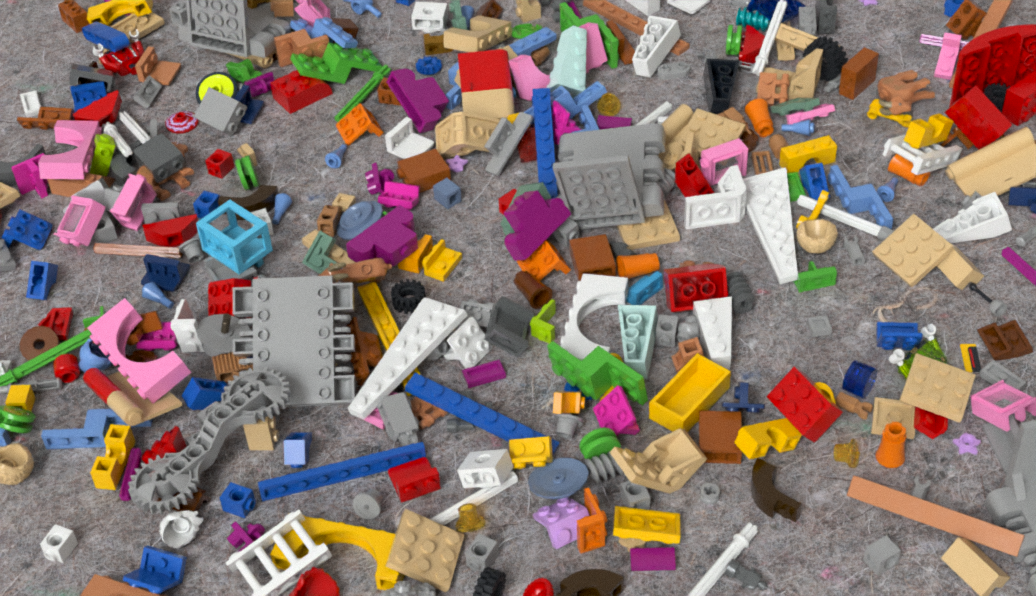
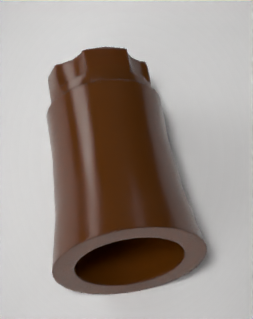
(532, 289)

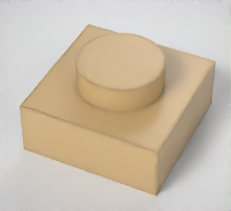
(344, 201)

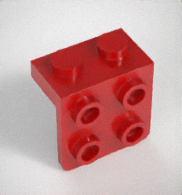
(221, 295)
(414, 479)

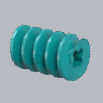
(753, 19)

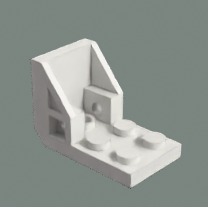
(720, 207)

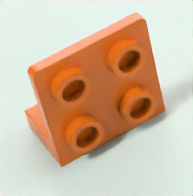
(356, 123)
(543, 261)
(591, 528)

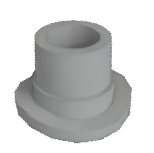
(192, 249)
(567, 424)
(368, 504)

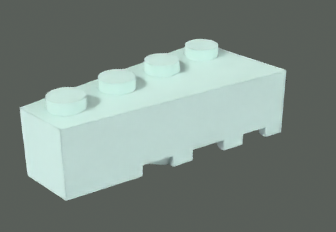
(570, 62)
(638, 335)

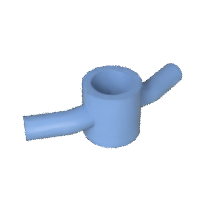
(361, 6)

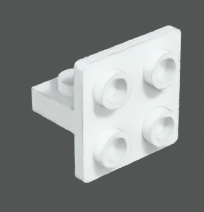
(468, 344)

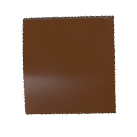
(1005, 340)

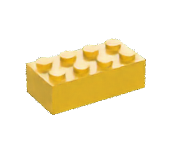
(688, 392)

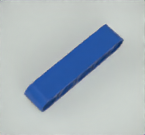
(106, 36)

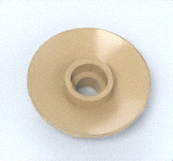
(672, 154)

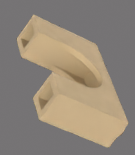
(482, 35)

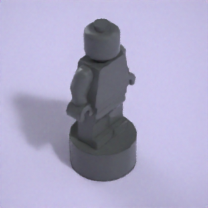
(620, 249)
(750, 579)

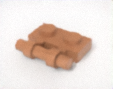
(768, 84)
(422, 409)

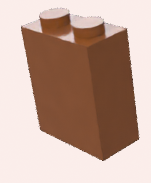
(858, 73)
(423, 170)
(592, 256)
(717, 436)

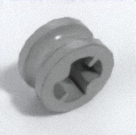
(712, 498)

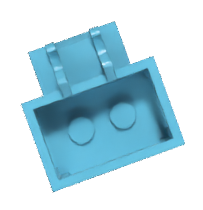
(234, 245)

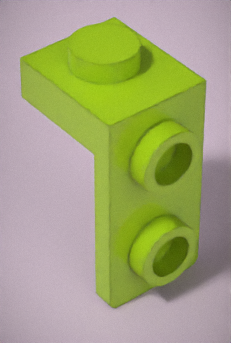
(102, 155)
(539, 324)

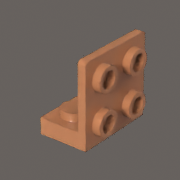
(159, 70)

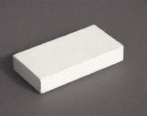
(30, 103)

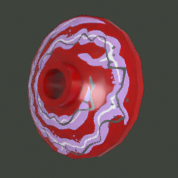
(181, 122)

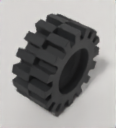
(996, 94)
(404, 289)
(490, 583)

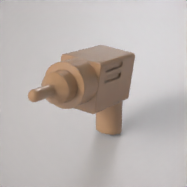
(734, 115)

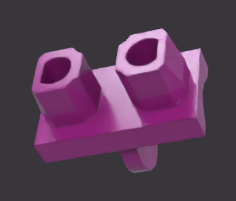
(260, 84)
(377, 179)
(240, 535)

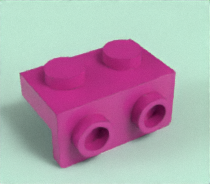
(399, 194)
(161, 338)

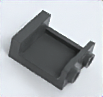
(825, 16)
(91, 73)
(159, 157)
(508, 326)

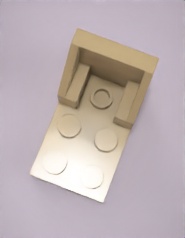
(805, 79)
(463, 133)
(664, 463)

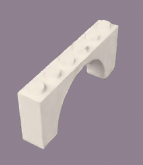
(592, 294)

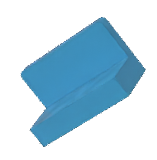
(645, 288)

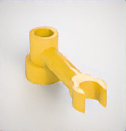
(873, 112)
(817, 209)

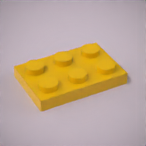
(646, 525)

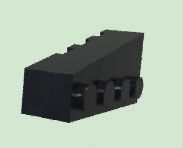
(719, 83)

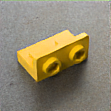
(441, 261)
(530, 451)

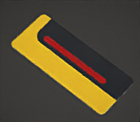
(970, 358)

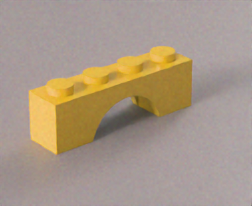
(110, 10)

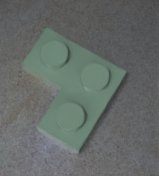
(459, 20)
(795, 104)
(318, 253)

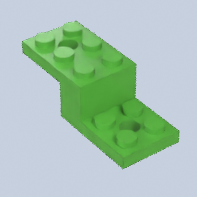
(610, 43)
(335, 63)
(597, 373)

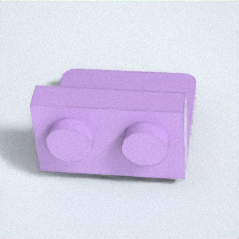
(561, 520)

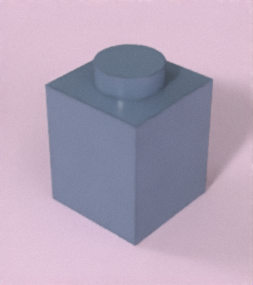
(447, 193)

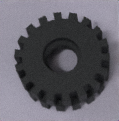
(831, 53)

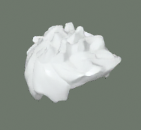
(179, 528)

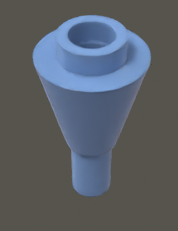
(467, 12)
(804, 127)
(335, 158)
(887, 191)
(282, 203)
(153, 292)

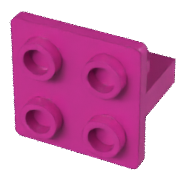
(561, 122)
(28, 177)
(616, 413)

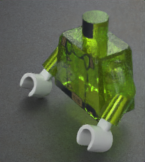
(926, 348)

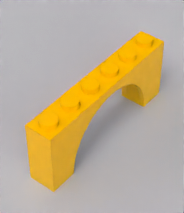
(320, 530)

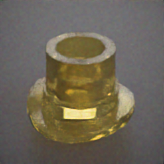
(608, 105)
(847, 453)
(469, 518)

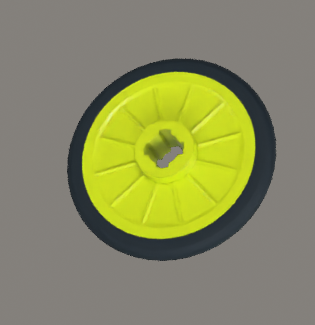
(218, 81)

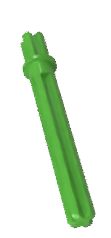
(364, 92)
(44, 359)

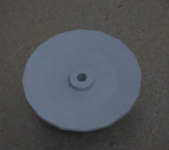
(358, 218)
(558, 478)

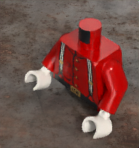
(122, 61)

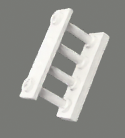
(924, 158)
(280, 580)

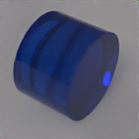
(859, 379)

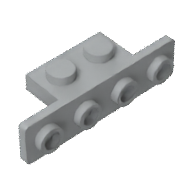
(504, 141)

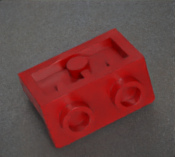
(929, 423)

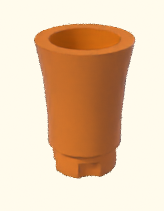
(759, 115)
(903, 168)
(637, 265)
(892, 446)

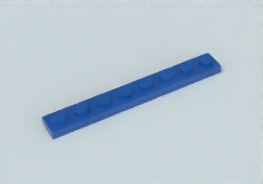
(544, 139)
(470, 410)
(339, 471)

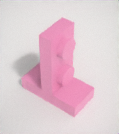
(948, 56)

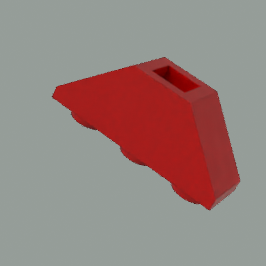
(750, 45)
(101, 110)
(690, 178)
(172, 231)
(170, 443)

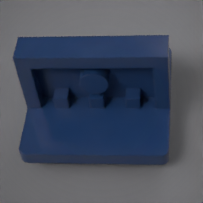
(253, 106)
(164, 272)
(741, 394)

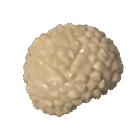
(816, 235)
(15, 464)

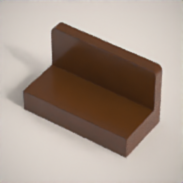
(490, 9)

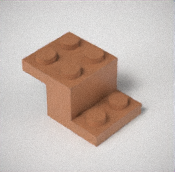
(297, 43)

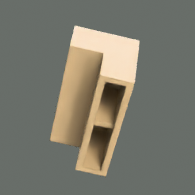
(959, 269)
(974, 567)

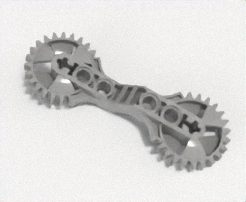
(183, 469)

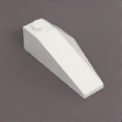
(980, 221)

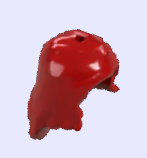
(315, 583)

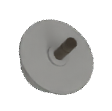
(218, 333)

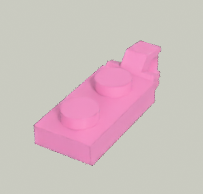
(819, 110)

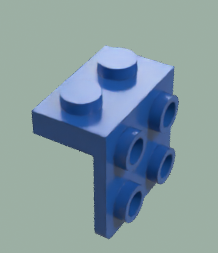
(87, 93)
(27, 230)
(897, 335)
(157, 570)

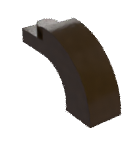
(261, 199)
(768, 497)
(592, 583)

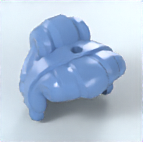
(93, 357)

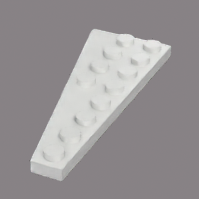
(771, 217)
(418, 338)

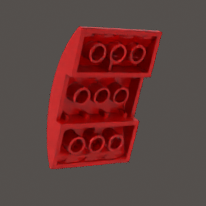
(996, 57)

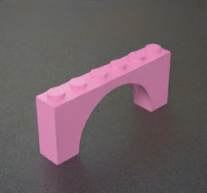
(529, 77)
(76, 162)
(151, 377)

